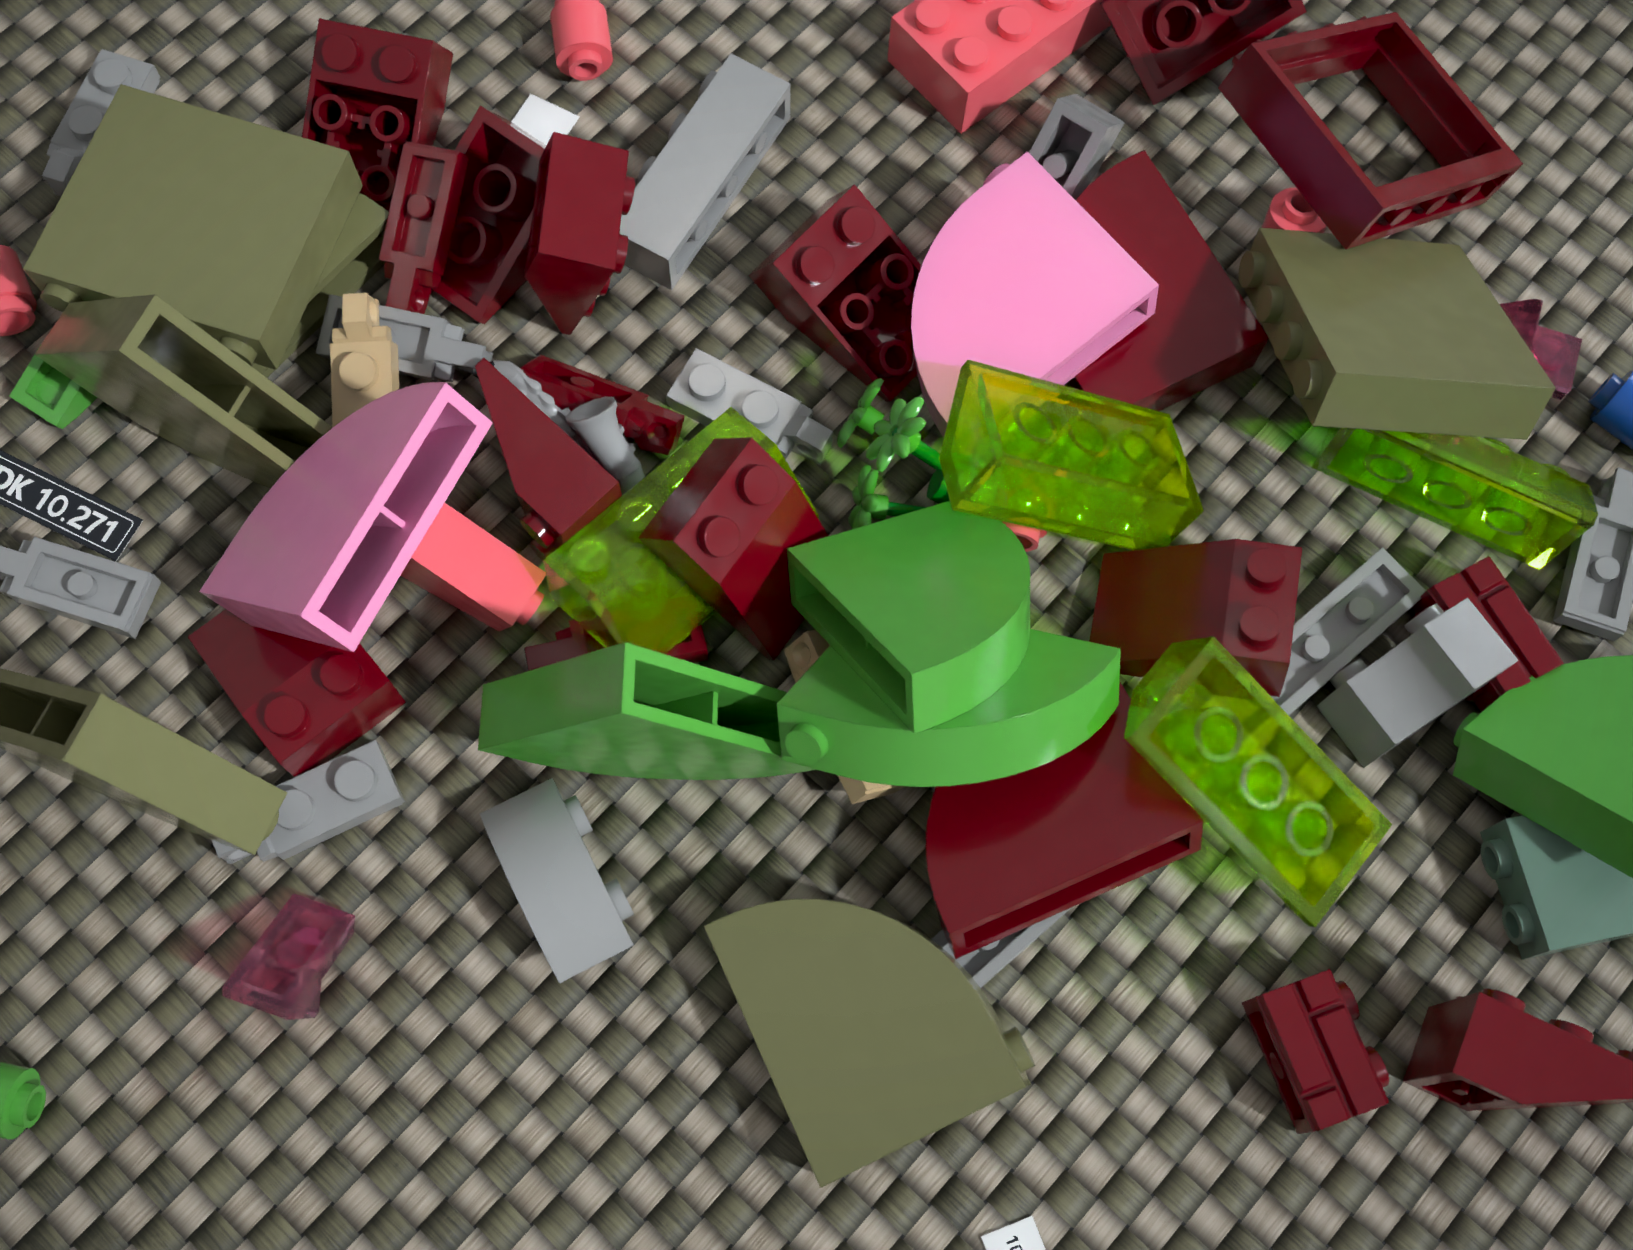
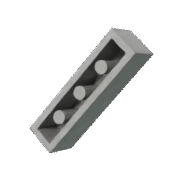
(702, 168)

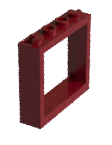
(1417, 87)

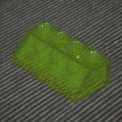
(1065, 461)
(1466, 487)
(615, 581)
(1253, 775)

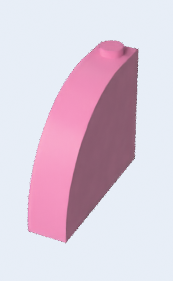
(1022, 287)
(348, 517)

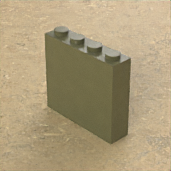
(203, 215)
(1392, 336)

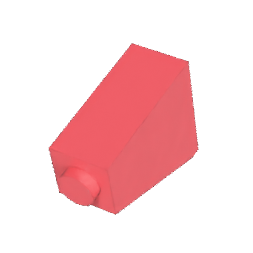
(475, 572)

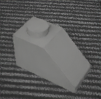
(1075, 142)

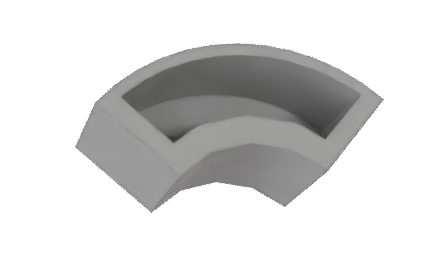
(1415, 681)
(557, 880)

